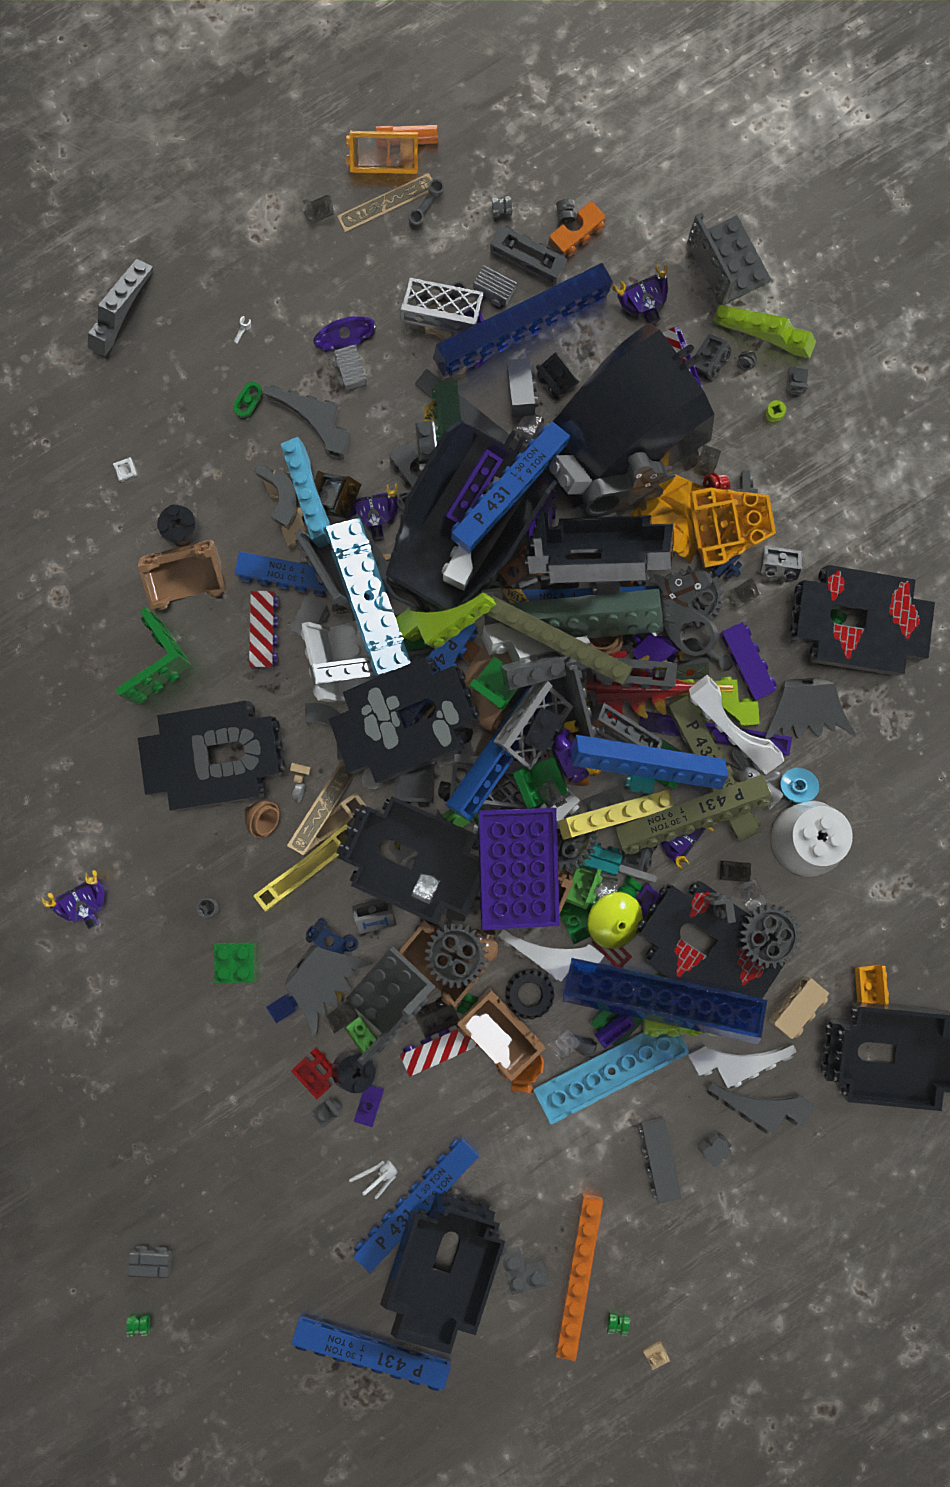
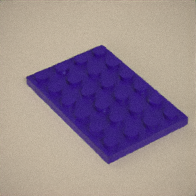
(518, 868)

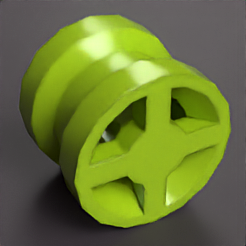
(772, 414)

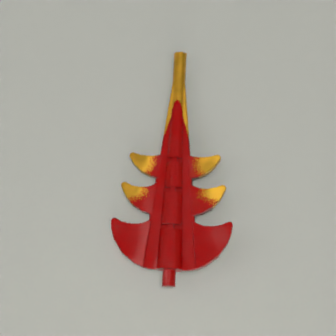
(615, 695)

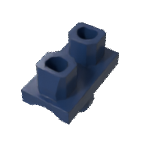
(719, 570)

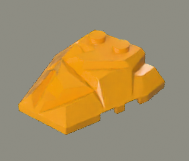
(674, 509)
(729, 522)

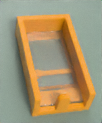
(382, 152)

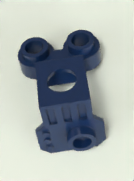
(318, 932)

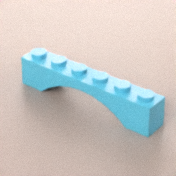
(312, 508)

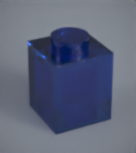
(282, 1007)

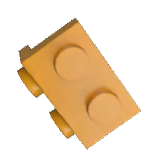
(871, 984)

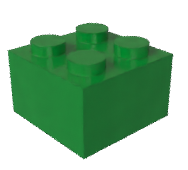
(235, 962)

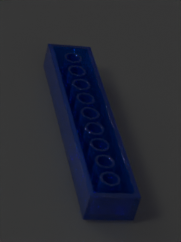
(522, 320)
(665, 1000)

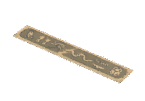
(385, 202)
(321, 809)

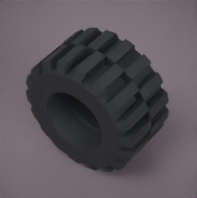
(545, 1001)

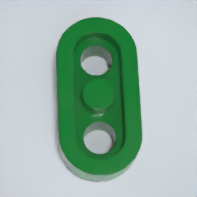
(248, 400)

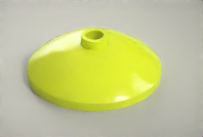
(608, 914)

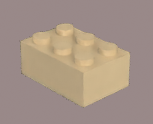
(799, 1007)

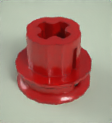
(716, 481)

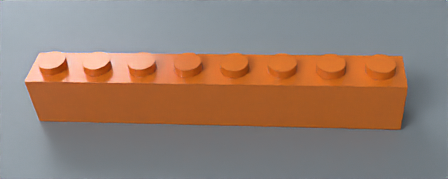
(578, 1277)

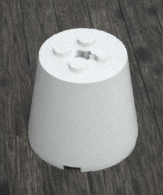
(796, 841)

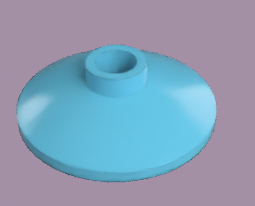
(799, 778)

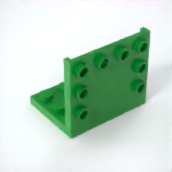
(162, 671)

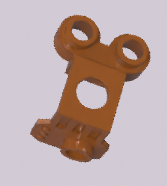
(520, 564)

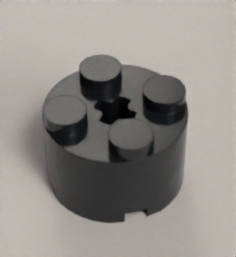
(174, 535)
(345, 1079)

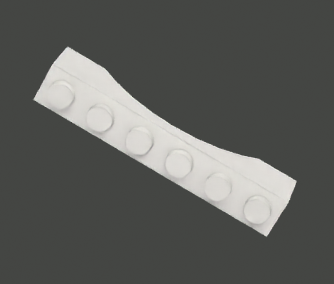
(460, 567)
(760, 751)

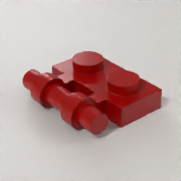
(311, 1077)

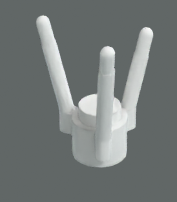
(386, 1172)

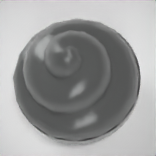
(747, 360)
(444, 790)

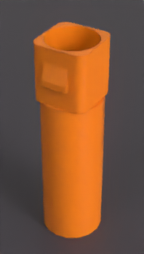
(426, 134)

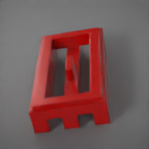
(623, 961)

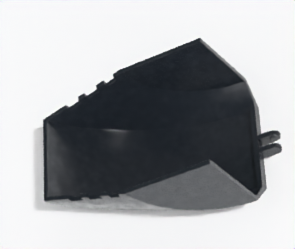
(634, 404)
(426, 533)

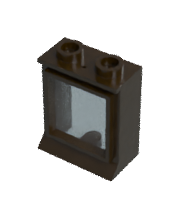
(336, 493)

